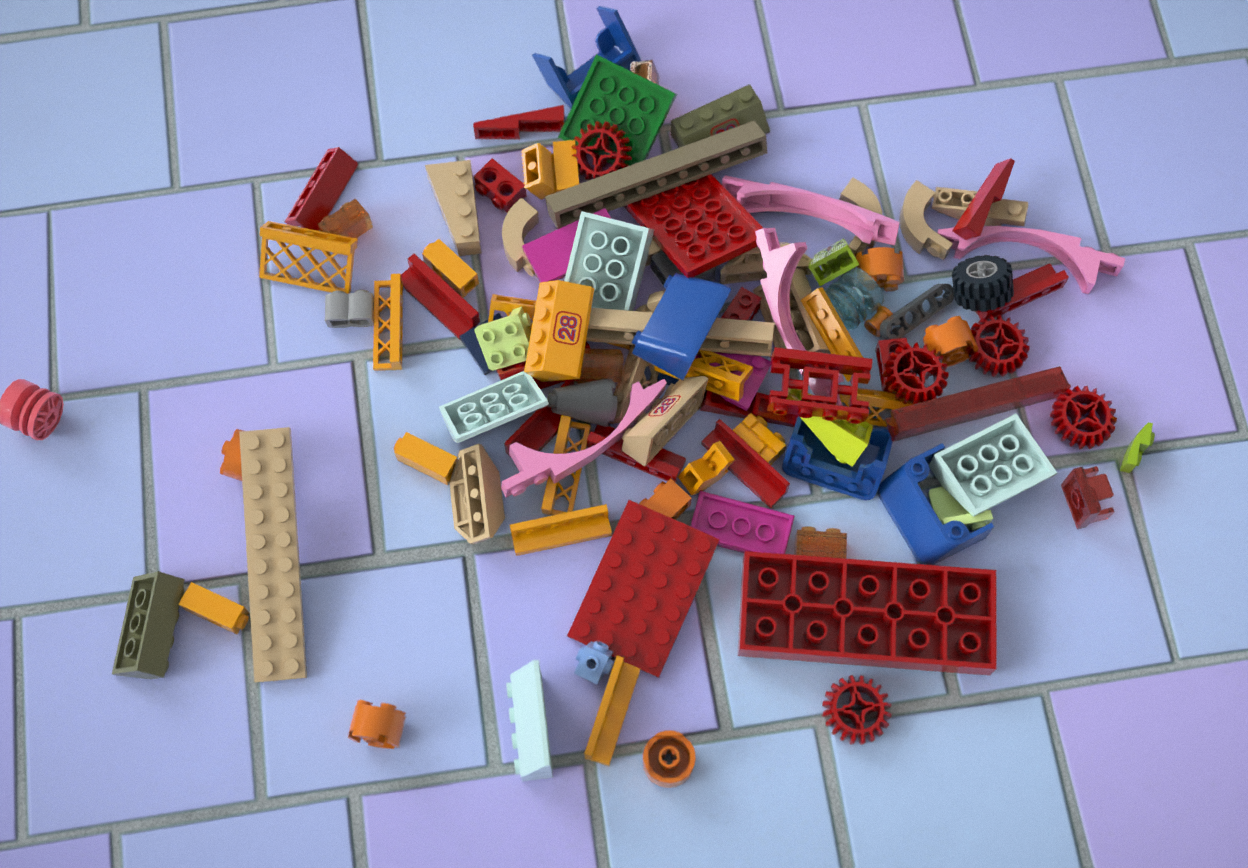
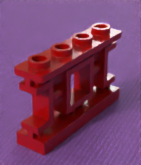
(823, 367)

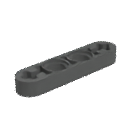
(917, 311)

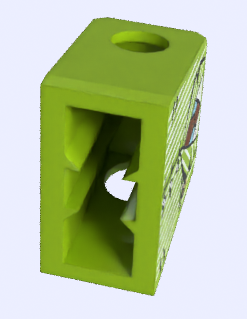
(834, 262)

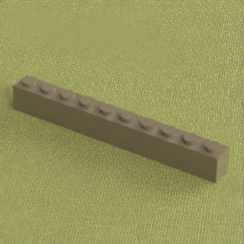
(658, 174)

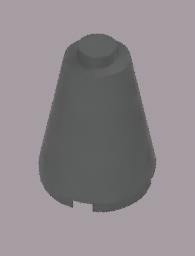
(586, 401)

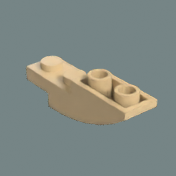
(955, 202)

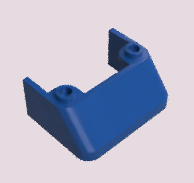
(613, 44)
(917, 520)

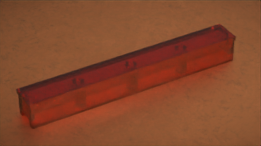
(976, 403)

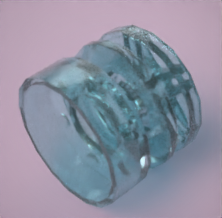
(855, 297)

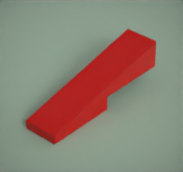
(510, 126)
(991, 191)
(716, 404)

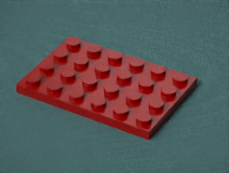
(697, 224)
(644, 587)

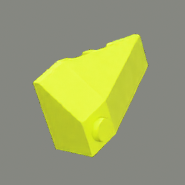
(841, 438)

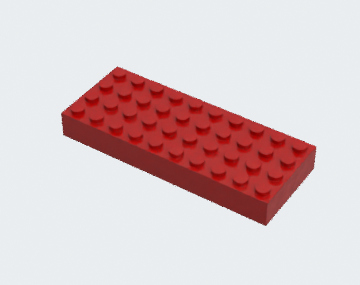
(868, 613)

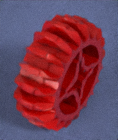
(602, 144)
(1008, 339)
(919, 362)
(1096, 430)
(855, 699)

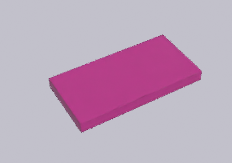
(552, 252)
(742, 524)

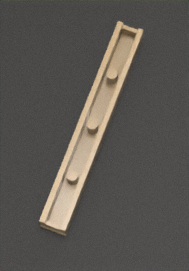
(724, 336)

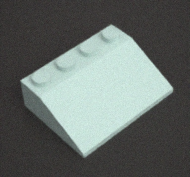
(610, 259)
(492, 406)
(992, 466)
(530, 723)

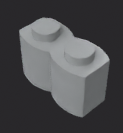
(349, 309)

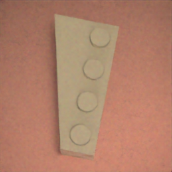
(456, 198)

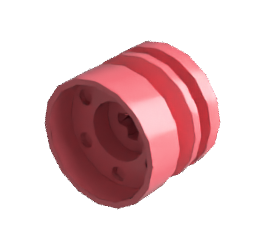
(30, 409)

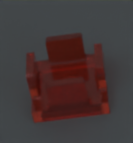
(1083, 494)

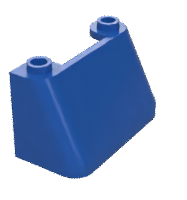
(680, 323)
(814, 463)

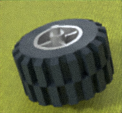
(983, 283)

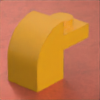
(707, 470)

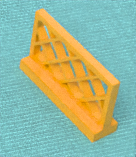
(312, 239)

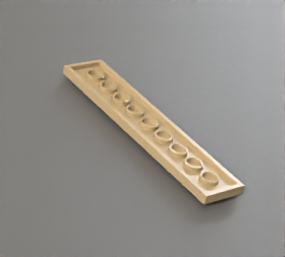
(272, 555)

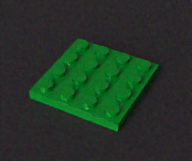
(623, 100)

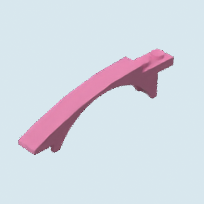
(783, 198)
(1081, 261)
(780, 267)
(536, 466)

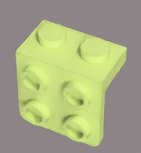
(505, 339)
(949, 509)

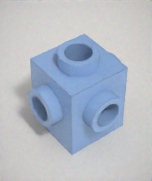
(594, 661)

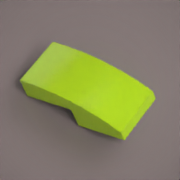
(1137, 446)

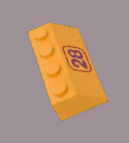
(559, 331)

